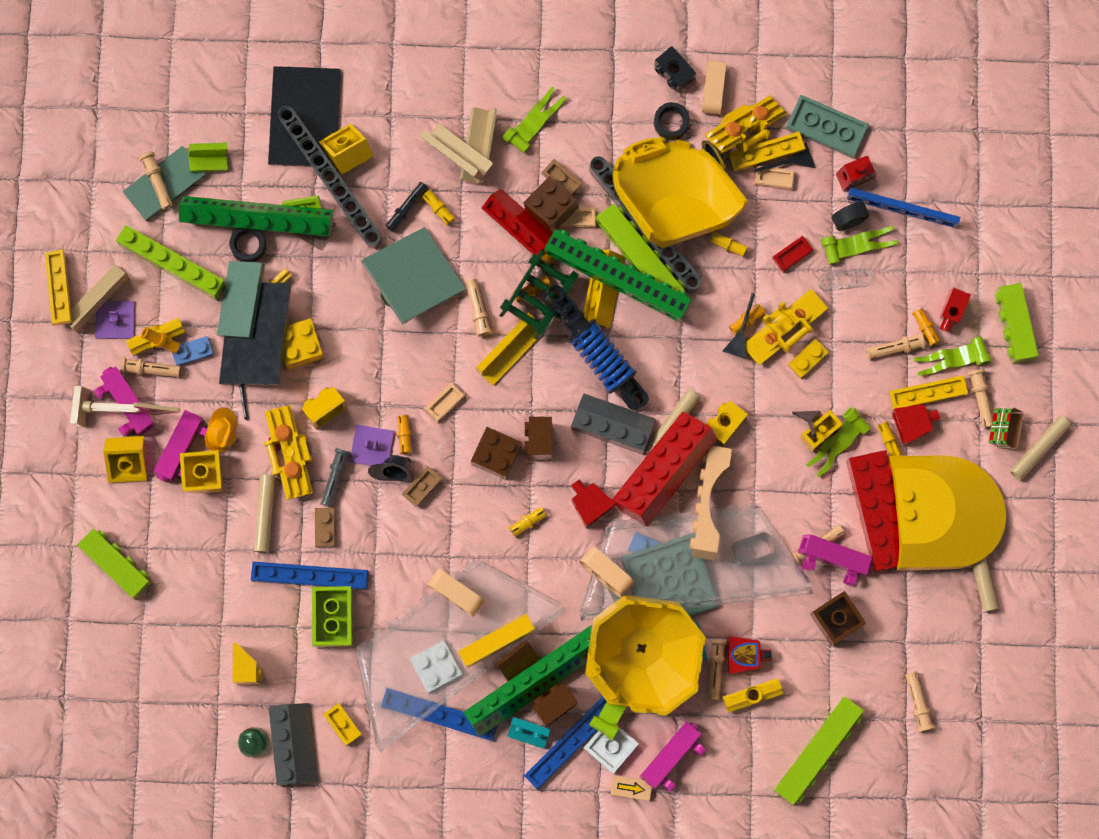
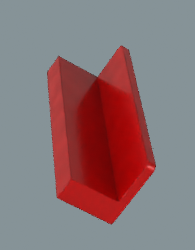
(517, 221)

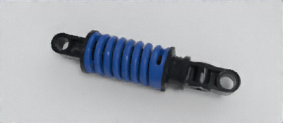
(586, 336)

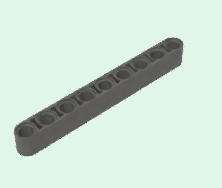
(327, 168)
(677, 259)

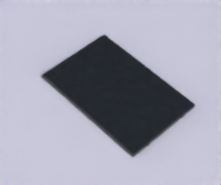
(314, 98)
(260, 358)

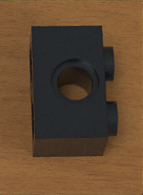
(670, 59)

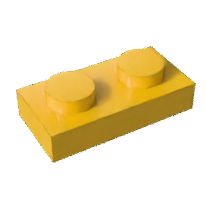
(807, 358)
(342, 724)

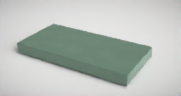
(827, 126)
(176, 178)
(240, 299)

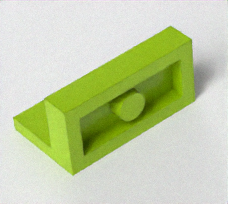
(207, 157)

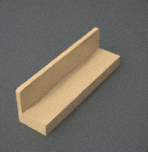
(479, 137)
(458, 151)
(97, 297)

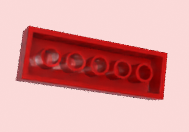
(665, 468)
(876, 505)

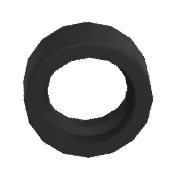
(671, 106)
(850, 216)
(247, 258)

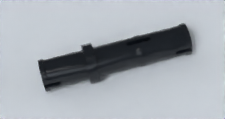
(402, 212)

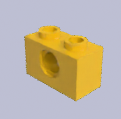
(733, 414)
(824, 428)

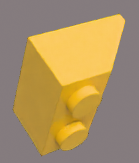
(346, 149)
(324, 407)
(125, 459)
(201, 472)
(244, 668)

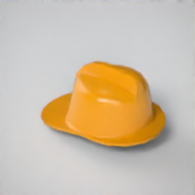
(221, 430)

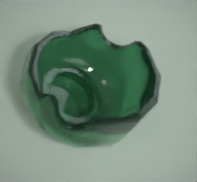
(253, 742)

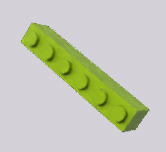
(635, 247)
(171, 262)
(818, 750)

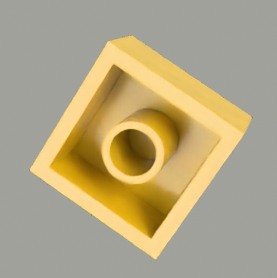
(301, 345)

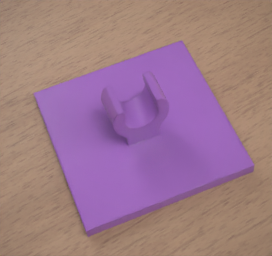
(115, 320)
(371, 445)

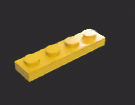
(767, 152)
(58, 287)
(928, 392)

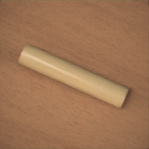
(686, 404)
(1040, 447)
(264, 513)
(985, 586)

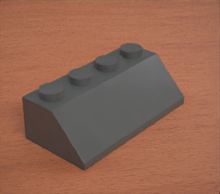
(612, 423)
(293, 744)

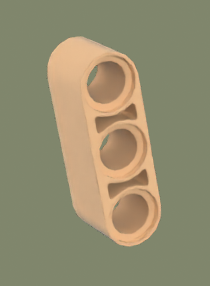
(713, 87)
(607, 572)
(455, 592)

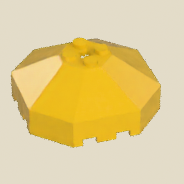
(647, 680)

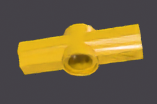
(171, 329)
(764, 690)

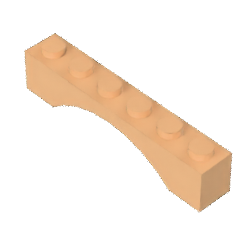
(706, 536)

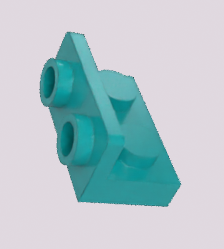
(528, 733)

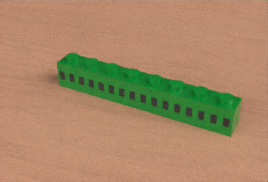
(256, 215)
(617, 275)
(529, 684)

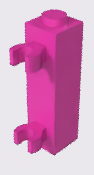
(123, 394)
(180, 442)
(835, 555)
(671, 754)

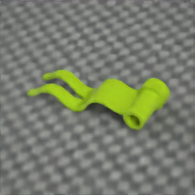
(532, 123)
(854, 245)
(957, 357)
(842, 439)
(608, 720)

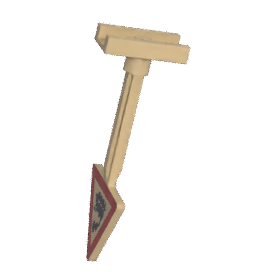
(82, 406)

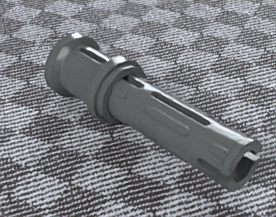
(340, 468)

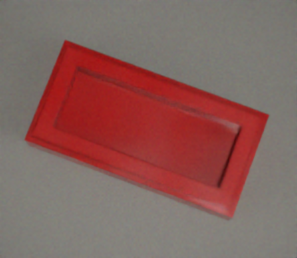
(792, 254)

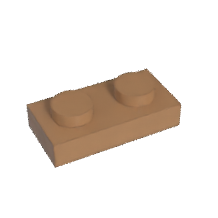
(562, 176)
(421, 486)
(324, 527)

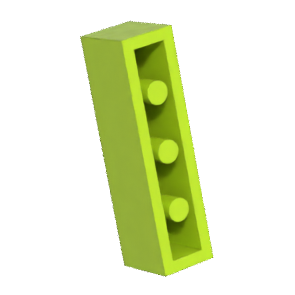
(1016, 323)
(114, 564)

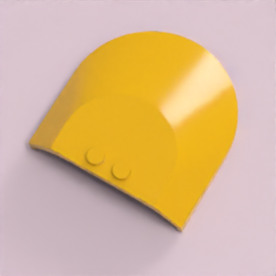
(675, 190)
(945, 512)

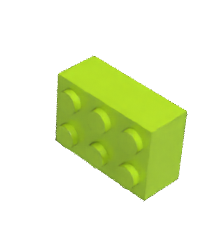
(332, 617)

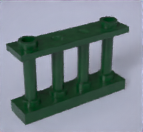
(538, 326)

